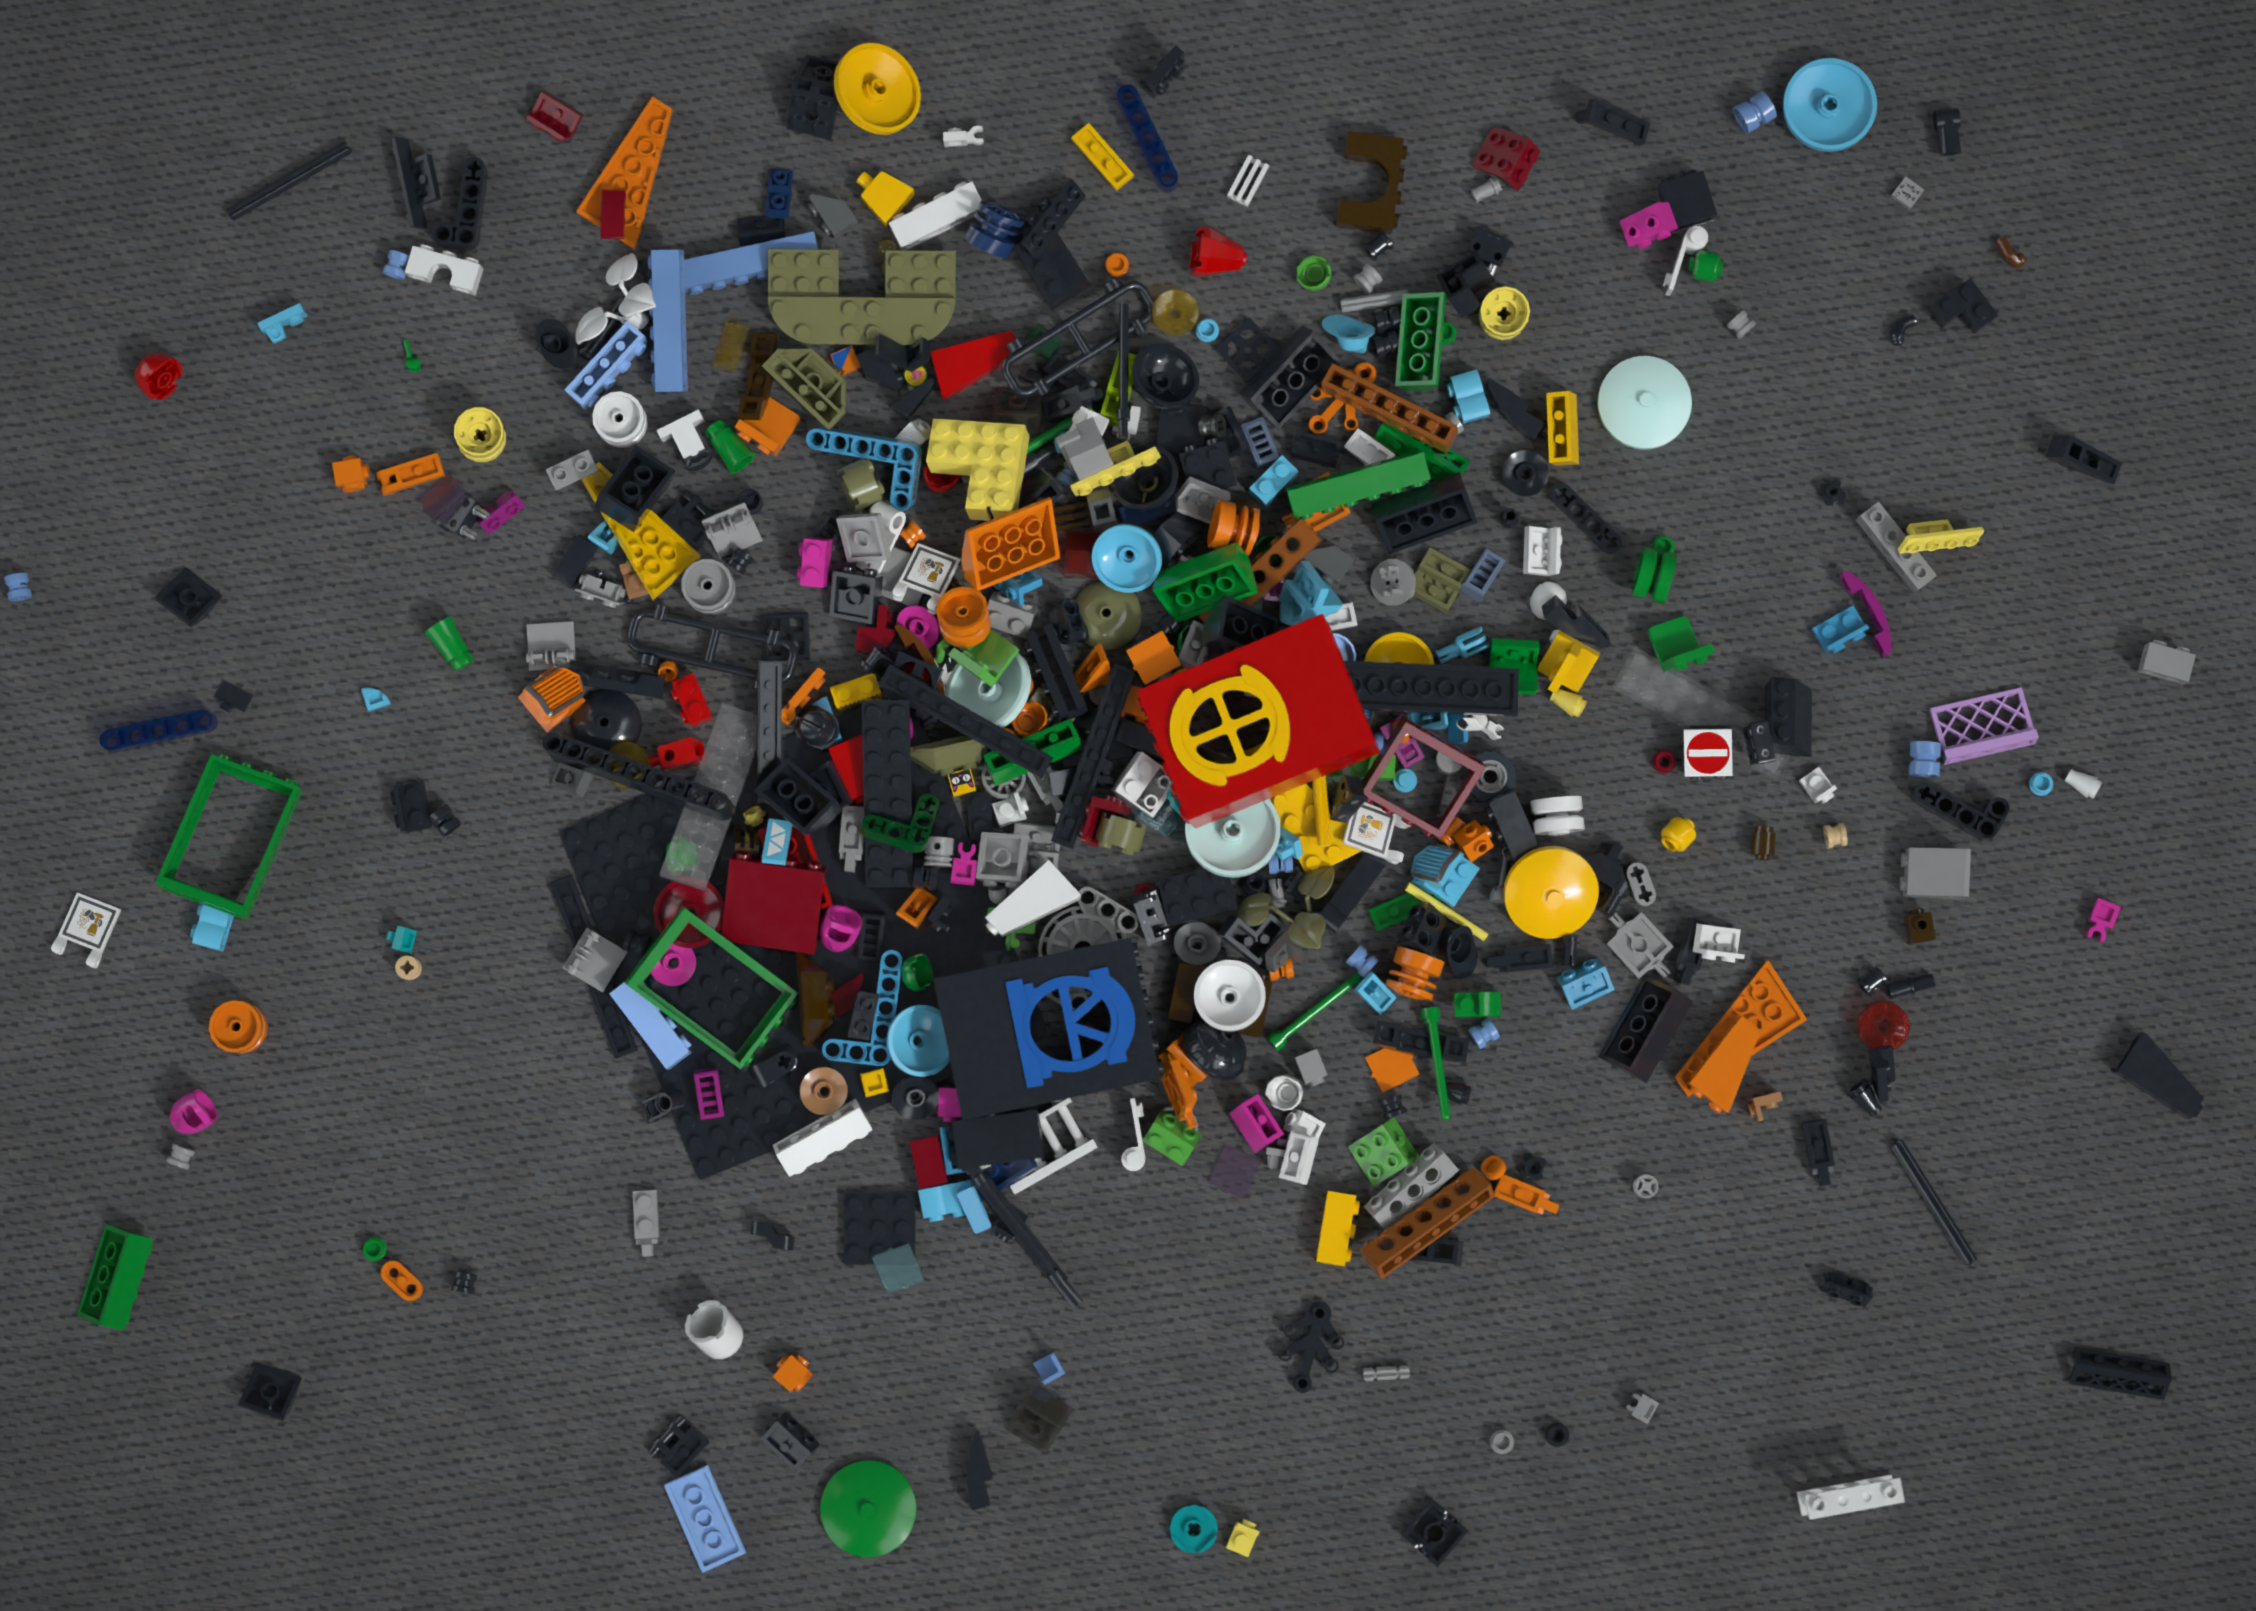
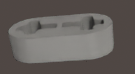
(1635, 886)

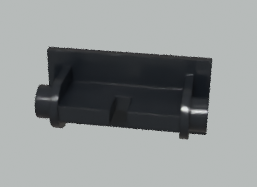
(1857, 1293)

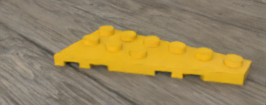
(653, 548)
(1298, 816)

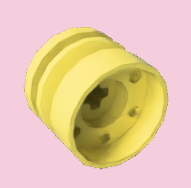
(1513, 303)
(480, 421)

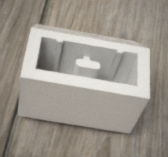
(1143, 784)

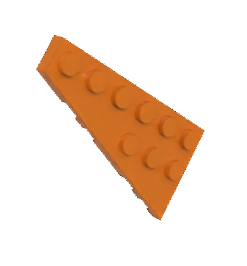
(632, 170)
(1764, 1004)

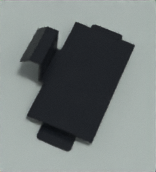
(233, 697)

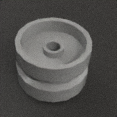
(712, 600)

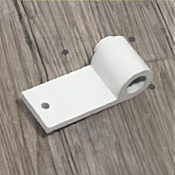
(1693, 241)
(893, 523)
(1134, 1157)

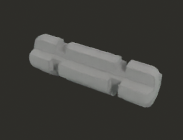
(1386, 1373)

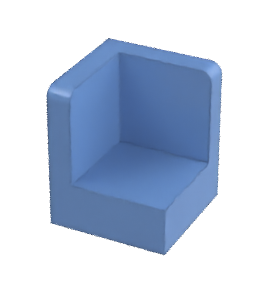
(1049, 1368)

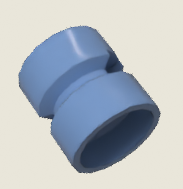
(1751, 114)
(1925, 758)

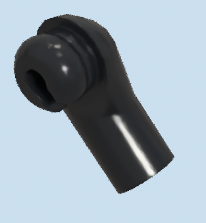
(1899, 327)

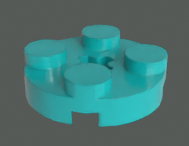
(1179, 1529)

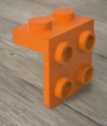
(772, 429)

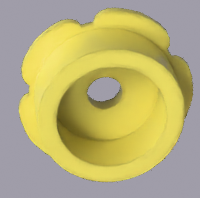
(754, 816)

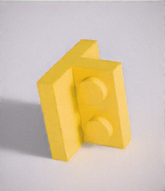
(1567, 662)

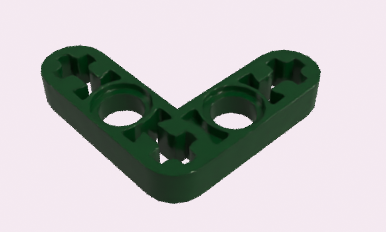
(907, 833)

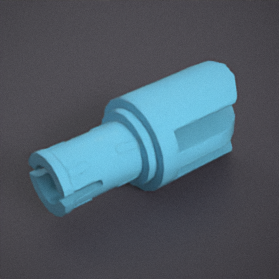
(1459, 647)

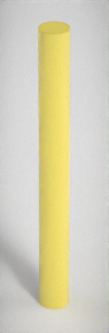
(1446, 911)

